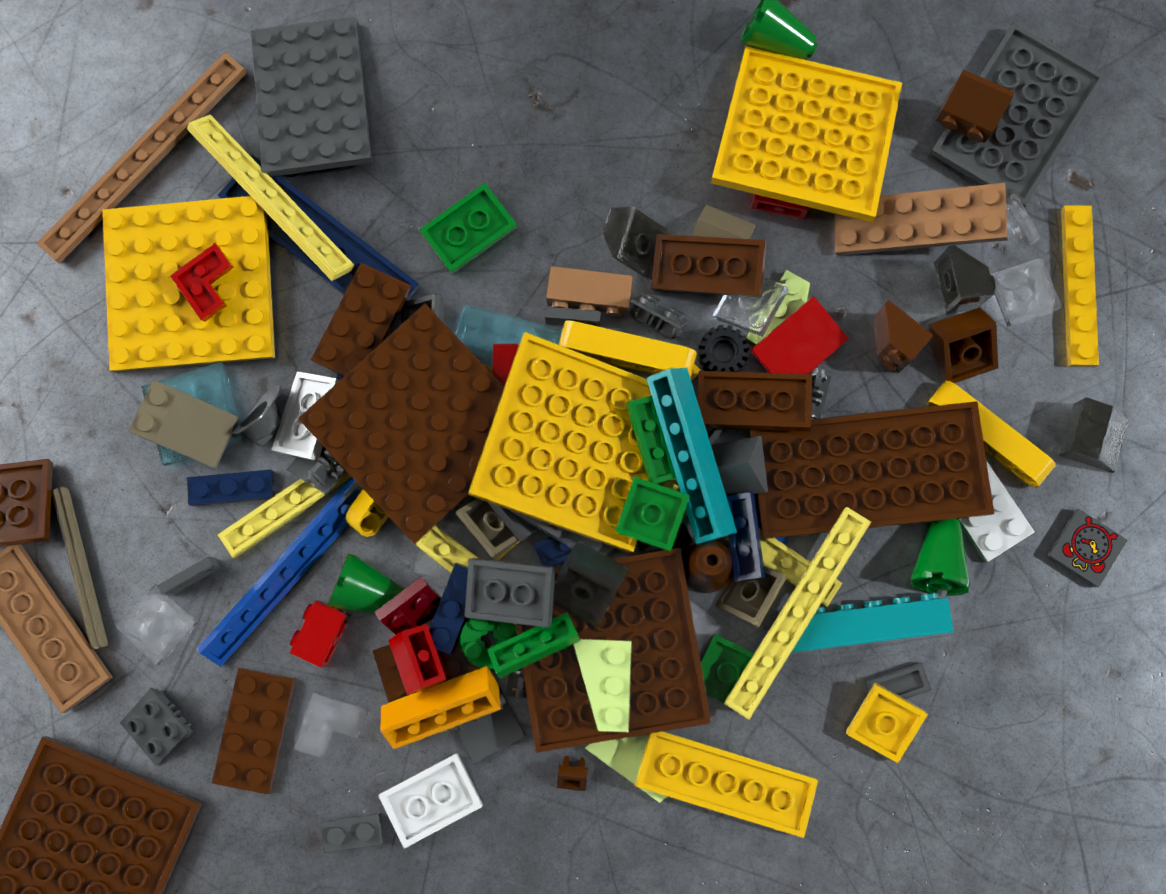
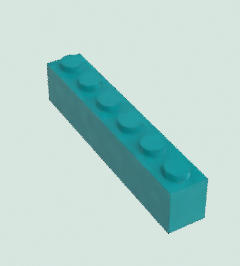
(691, 454)
(876, 623)

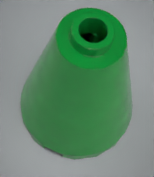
(779, 31)
(942, 560)
(362, 587)

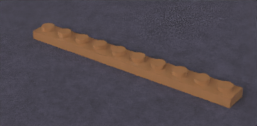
(141, 158)

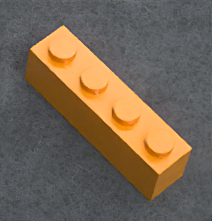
(440, 707)

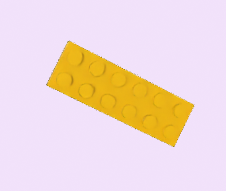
(726, 783)

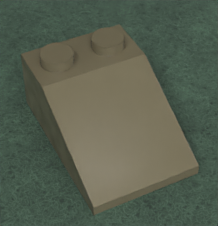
(183, 424)

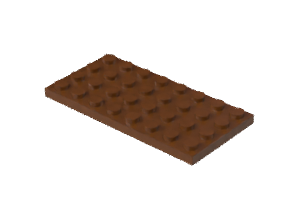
(878, 464)

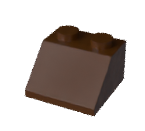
(974, 106)
(898, 337)
(965, 345)

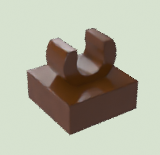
(571, 776)

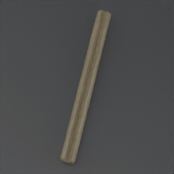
(79, 568)

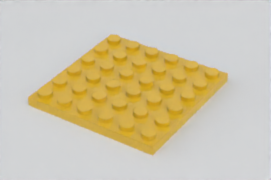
(808, 134)
(147, 312)
(563, 442)

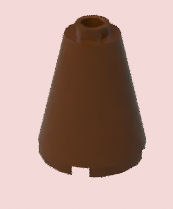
(699, 573)

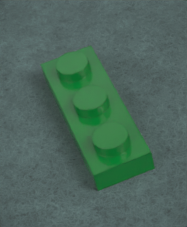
(650, 440)
(533, 645)

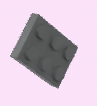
(510, 592)

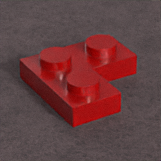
(196, 281)

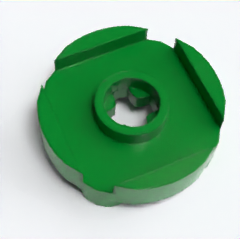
(471, 643)

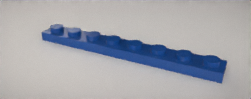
(280, 577)

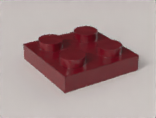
(410, 607)

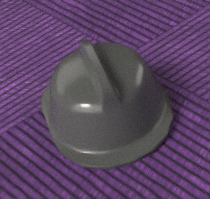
(263, 419)

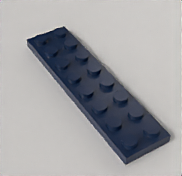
(349, 243)

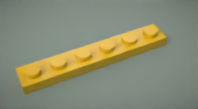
(1079, 286)

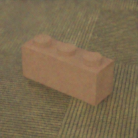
(589, 290)

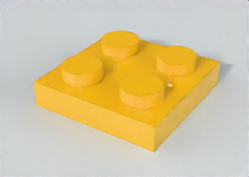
(886, 722)

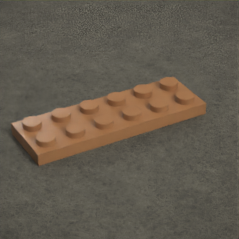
(927, 220)
(46, 632)

